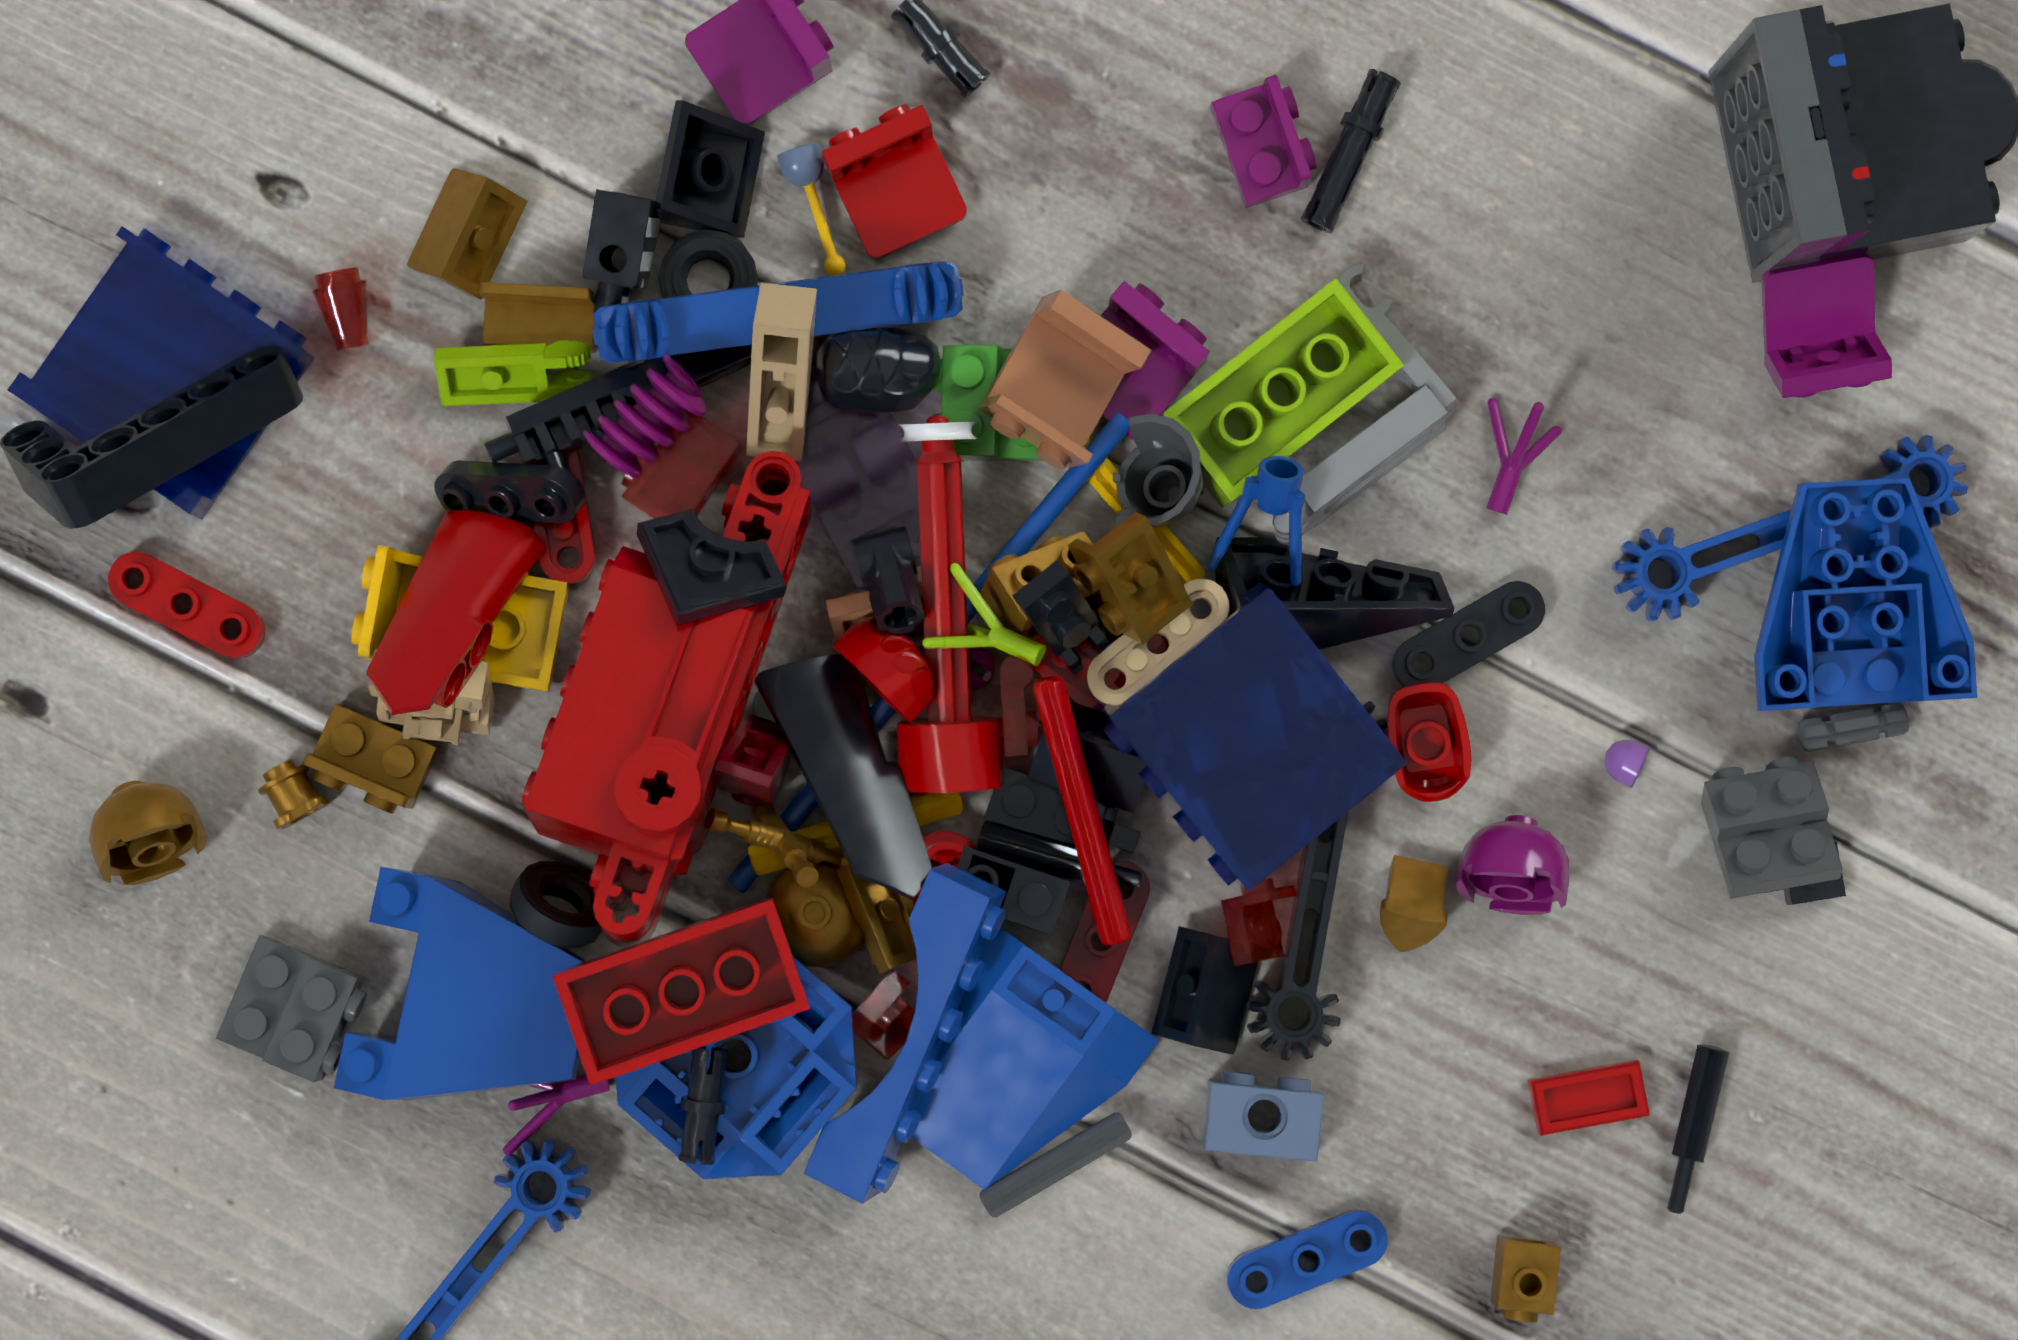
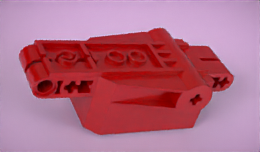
(653, 711)

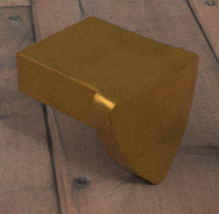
(1414, 903)

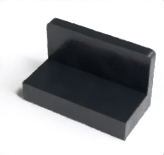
(1203, 993)

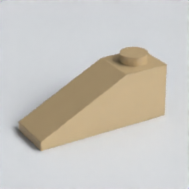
(780, 369)

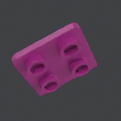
(760, 55)
(1822, 326)
(1173, 359)

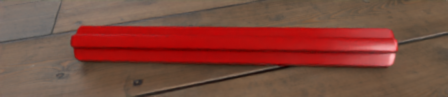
(1082, 810)

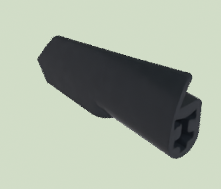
(839, 751)

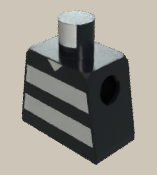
(623, 223)

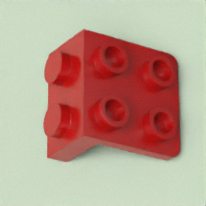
(894, 181)

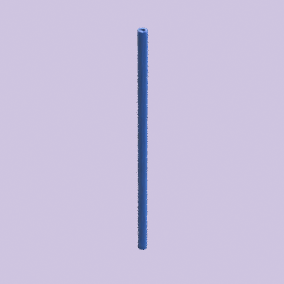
(1019, 544)

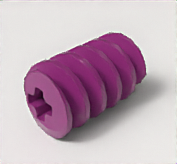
(648, 419)

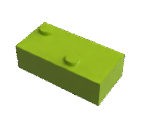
(1284, 389)

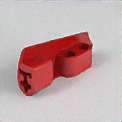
(451, 609)

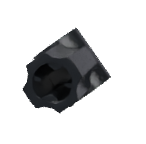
(889, 572)

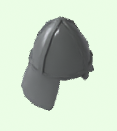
(1161, 474)

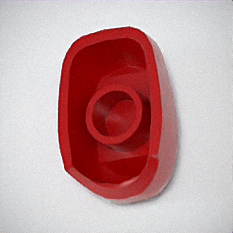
(889, 665)
(1432, 738)

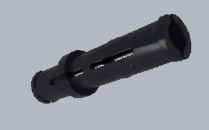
(1359, 132)

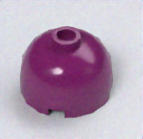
(1515, 866)

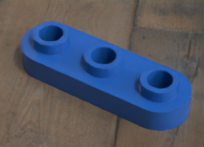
(1280, 1259)

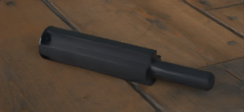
(1041, 853)
(1696, 1119)

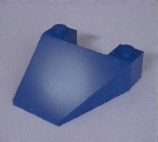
(474, 1003)

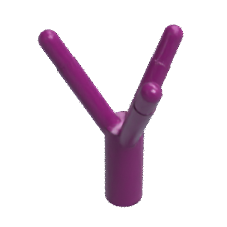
(1514, 464)
(556, 1094)

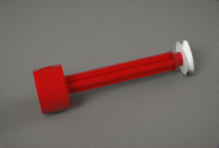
(950, 746)

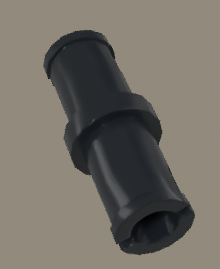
(940, 45)
(703, 1105)

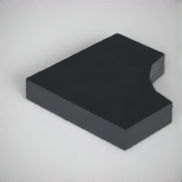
(705, 571)

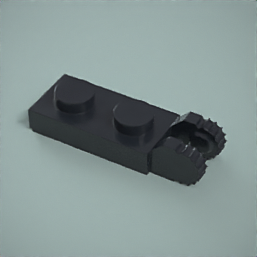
(1060, 615)

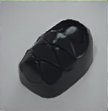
(878, 369)

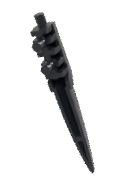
(559, 421)

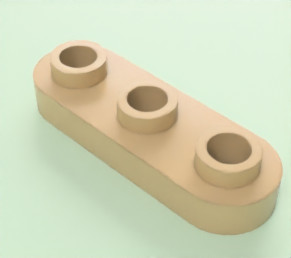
(1139, 663)

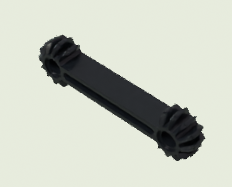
(1314, 891)

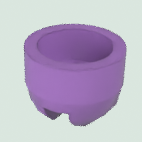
(1625, 761)

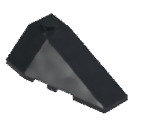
(1335, 598)

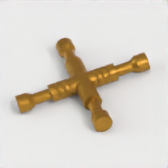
(772, 833)

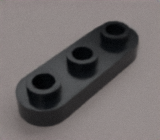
(511, 490)
(1495, 629)

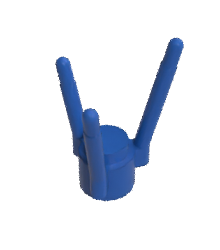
(1276, 493)

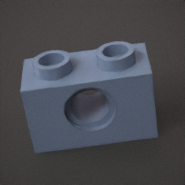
(1291, 1137)

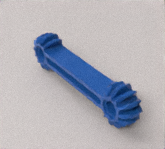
(727, 316)
(1771, 532)
(464, 1281)

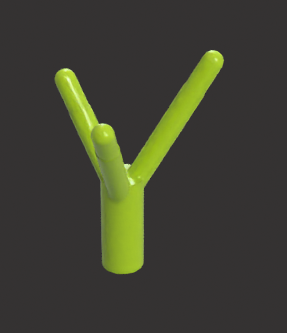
(996, 636)

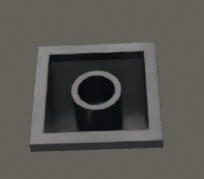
(708, 171)

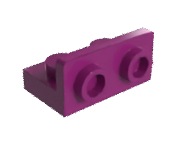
(1264, 142)

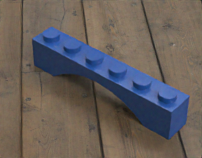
(949, 932)

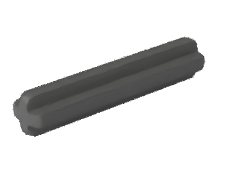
(1055, 1164)

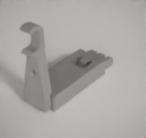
(1384, 442)

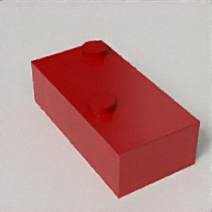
(681, 991)

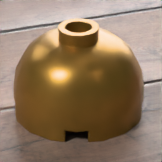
(144, 831)
(816, 918)

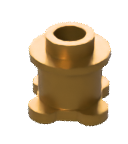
(291, 793)

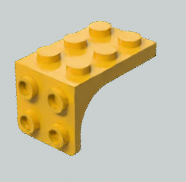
(523, 635)

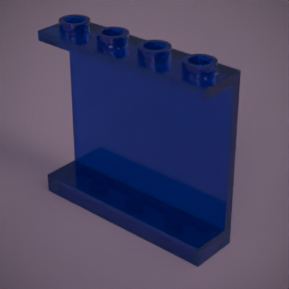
(145, 338)
(1254, 740)

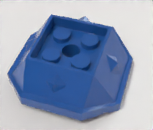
(773, 1107)

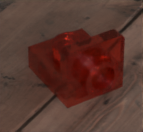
(1253, 923)
(885, 1017)

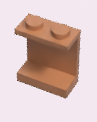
(1061, 379)

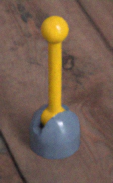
(804, 168)

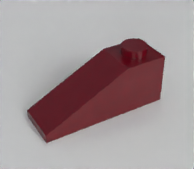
(754, 762)

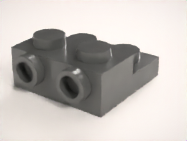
(1770, 827)
(292, 1009)

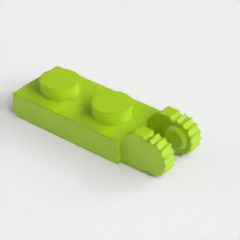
(508, 372)

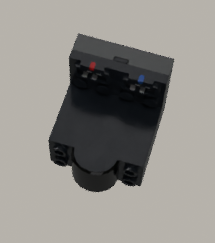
(1859, 135)

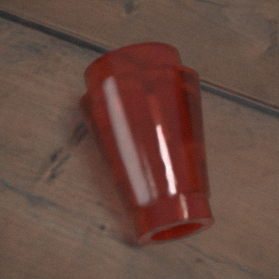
(343, 306)

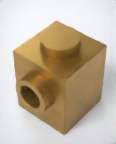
(1525, 1277)

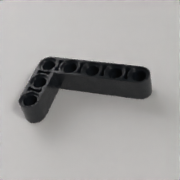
(155, 444)

